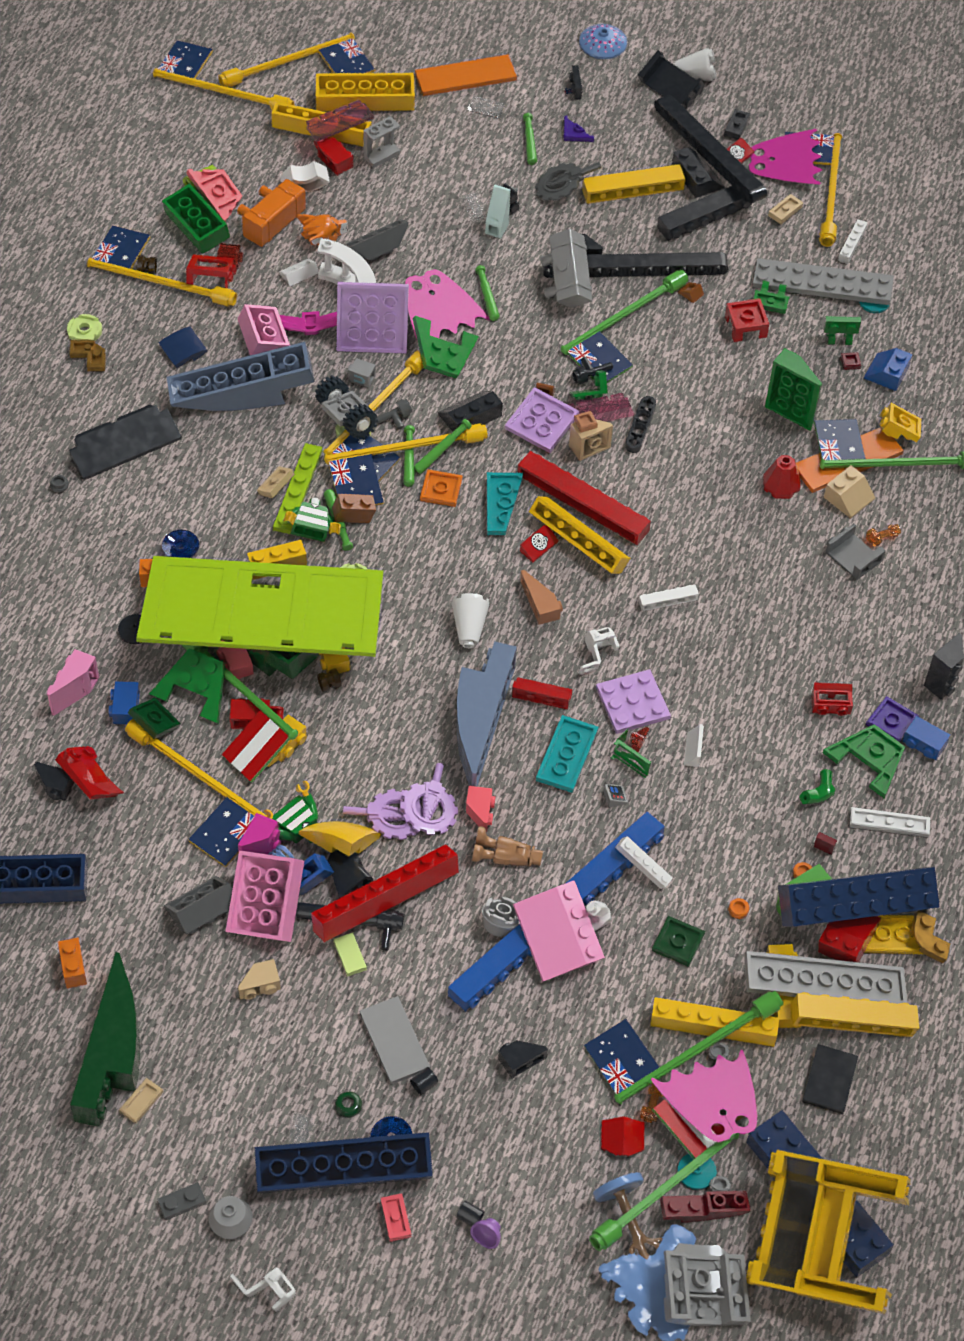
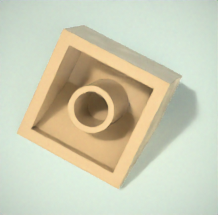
(591, 441)
(849, 492)

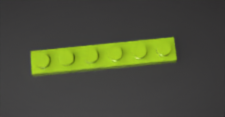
(298, 485)

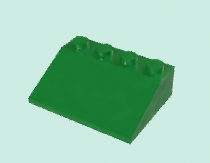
(793, 389)

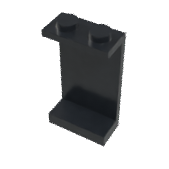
(670, 80)

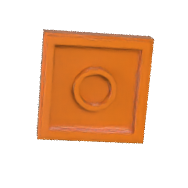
(441, 488)

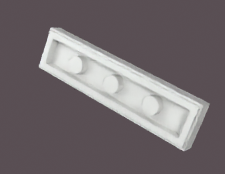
(889, 822)

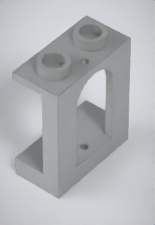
(385, 151)

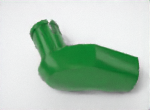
(822, 793)

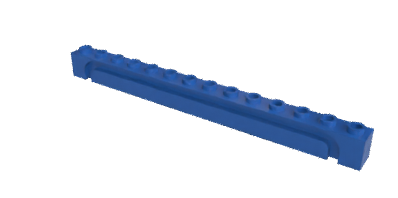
(513, 948)

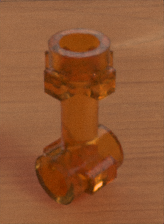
(875, 537)
(646, 1112)

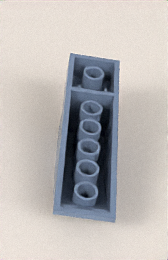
(243, 382)
(480, 706)

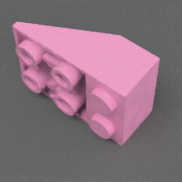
(73, 681)

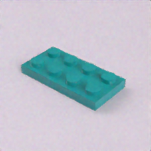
(567, 753)

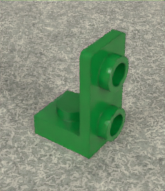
(599, 381)

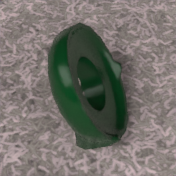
(351, 1111)

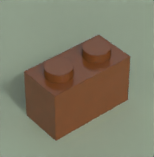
(353, 508)

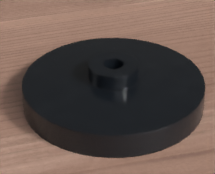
(129, 628)

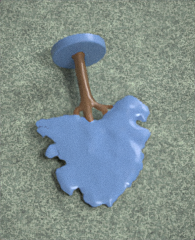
(642, 1274)

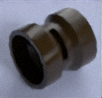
(147, 264)
(329, 680)

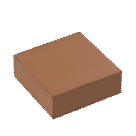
(585, 421)

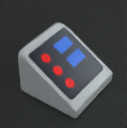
(615, 795)

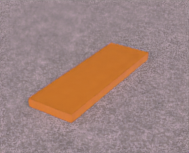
(465, 75)
(875, 445)

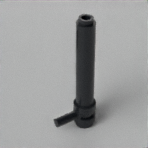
(386, 920)

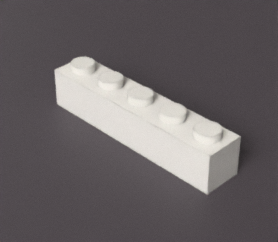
(852, 241)
(668, 597)
(643, 862)

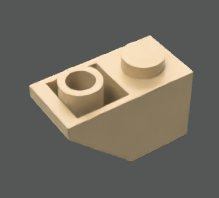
(260, 980)

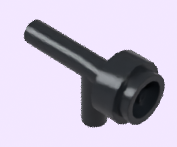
(581, 373)

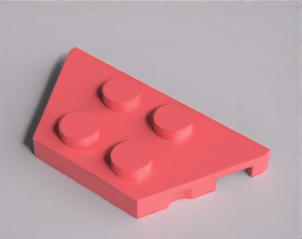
(216, 190)

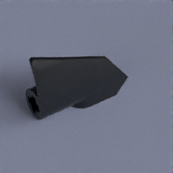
(348, 872)

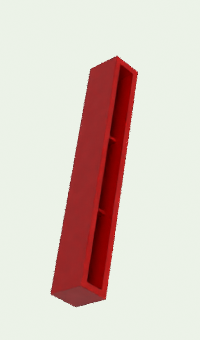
(584, 498)
(384, 893)

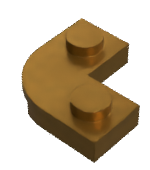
(93, 352)
(930, 945)

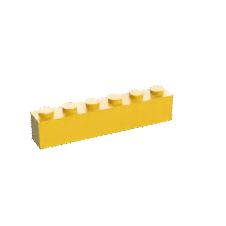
(294, 119)
(633, 184)
(579, 535)
(854, 1014)
(708, 1020)

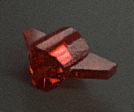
(638, 738)

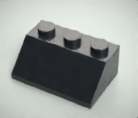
(697, 172)
(476, 409)
(945, 668)

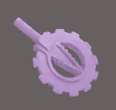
(432, 795)
(380, 813)

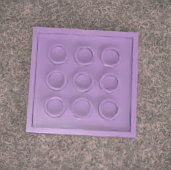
(372, 317)

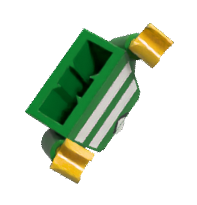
(311, 521)
(296, 815)

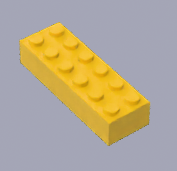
(376, 90)

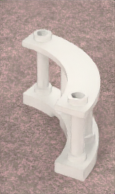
(350, 260)

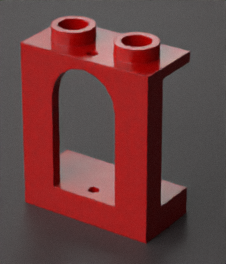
(194, 269)

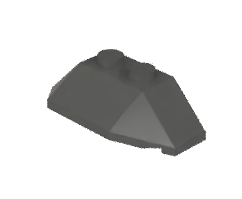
(379, 241)

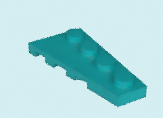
(501, 499)

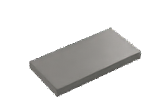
(394, 1040)

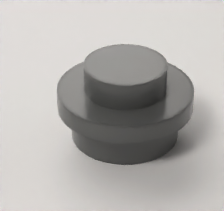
(59, 483)

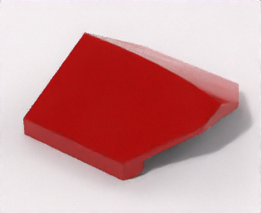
(622, 1136)

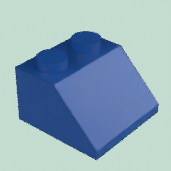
(889, 368)

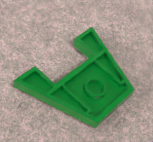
(440, 354)
(197, 674)
(875, 750)

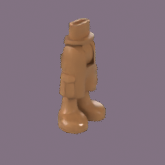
(507, 851)

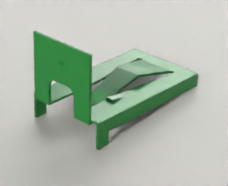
(645, 763)

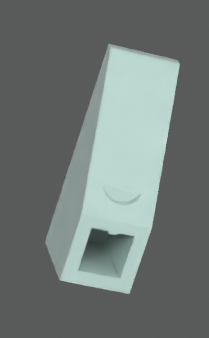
(498, 212)

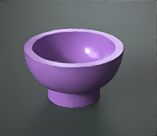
(486, 1233)

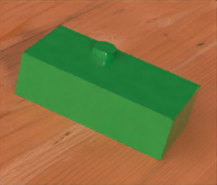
(196, 218)

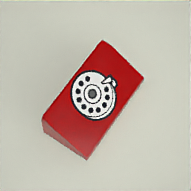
(741, 150)
(538, 543)

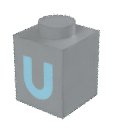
(362, 372)

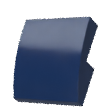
(183, 346)

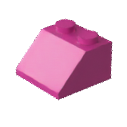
(260, 836)

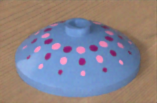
(603, 41)

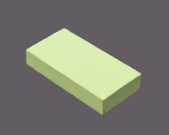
(350, 954)

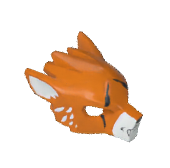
(321, 227)

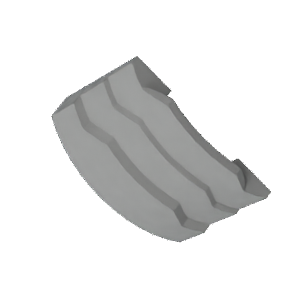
(705, 1286)

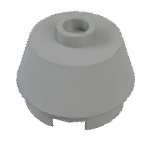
(499, 916)
(230, 1217)

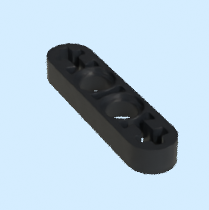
(640, 424)

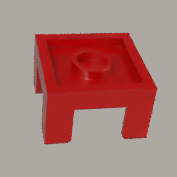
(747, 317)

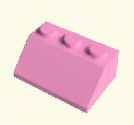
(262, 328)

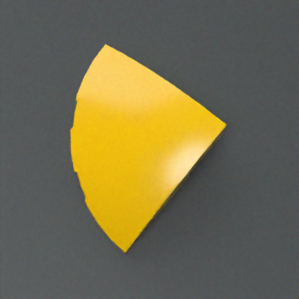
(341, 836)

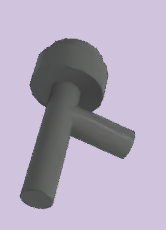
(403, 408)

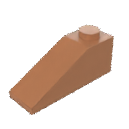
(541, 599)

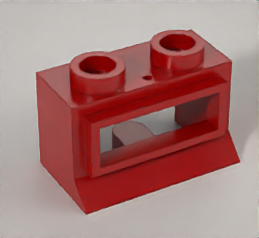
(824, 706)

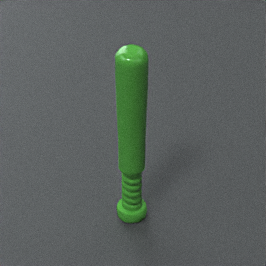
(530, 142)
(487, 294)
(430, 457)
(408, 476)
(330, 497)

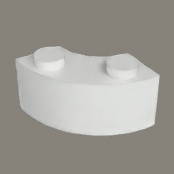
(309, 177)

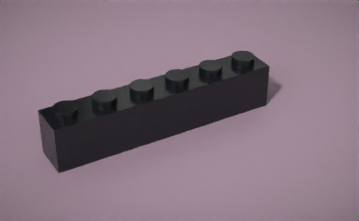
(701, 213)

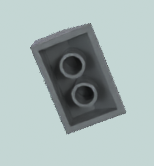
(200, 905)

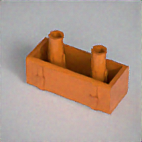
(272, 212)

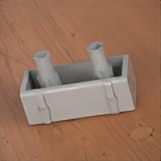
(569, 269)

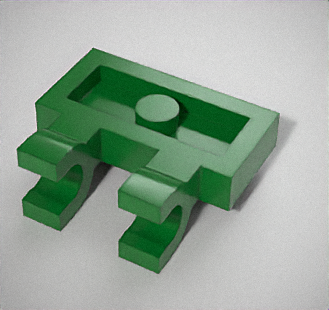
(771, 301)
(840, 324)

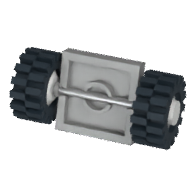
(346, 407)

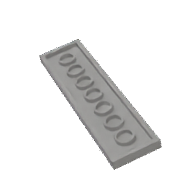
(824, 281)
(823, 976)

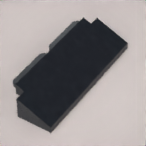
(123, 440)

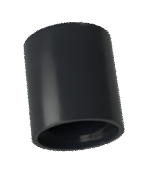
(424, 1080)
(469, 1213)

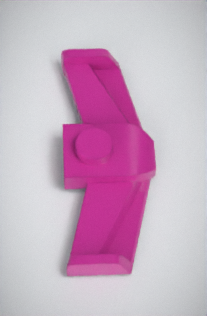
(310, 323)

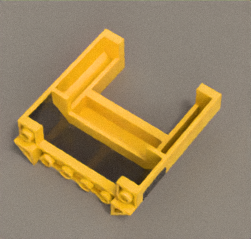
(812, 1225)

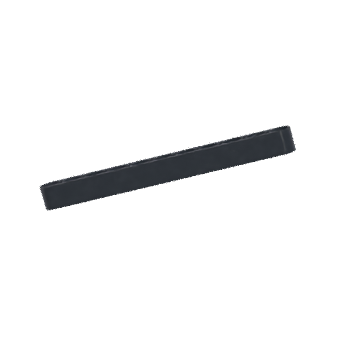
(710, 149)
(652, 264)

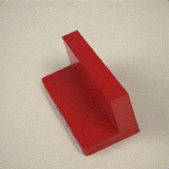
(541, 693)

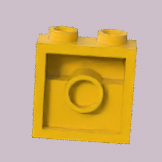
(899, 421)

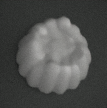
(718, 1049)
(720, 1184)

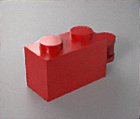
(334, 155)
(243, 711)

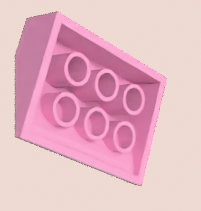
(265, 896)
(558, 931)

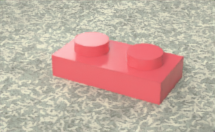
(395, 1217)

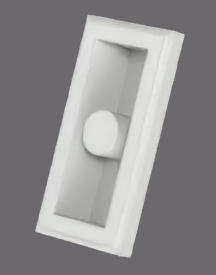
(299, 272)
(694, 746)

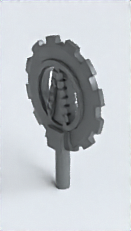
(568, 180)

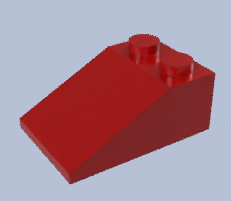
(848, 938)

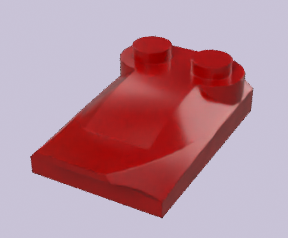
(86, 772)

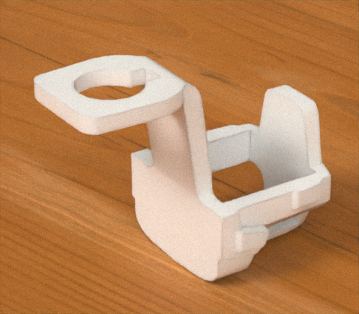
(592, 642)
(275, 1279)

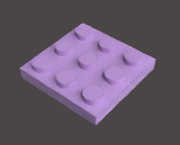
(541, 420)
(633, 701)

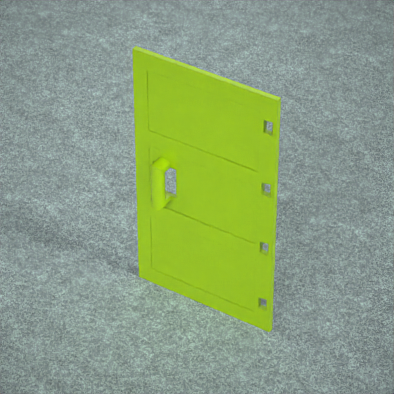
(216, 601)

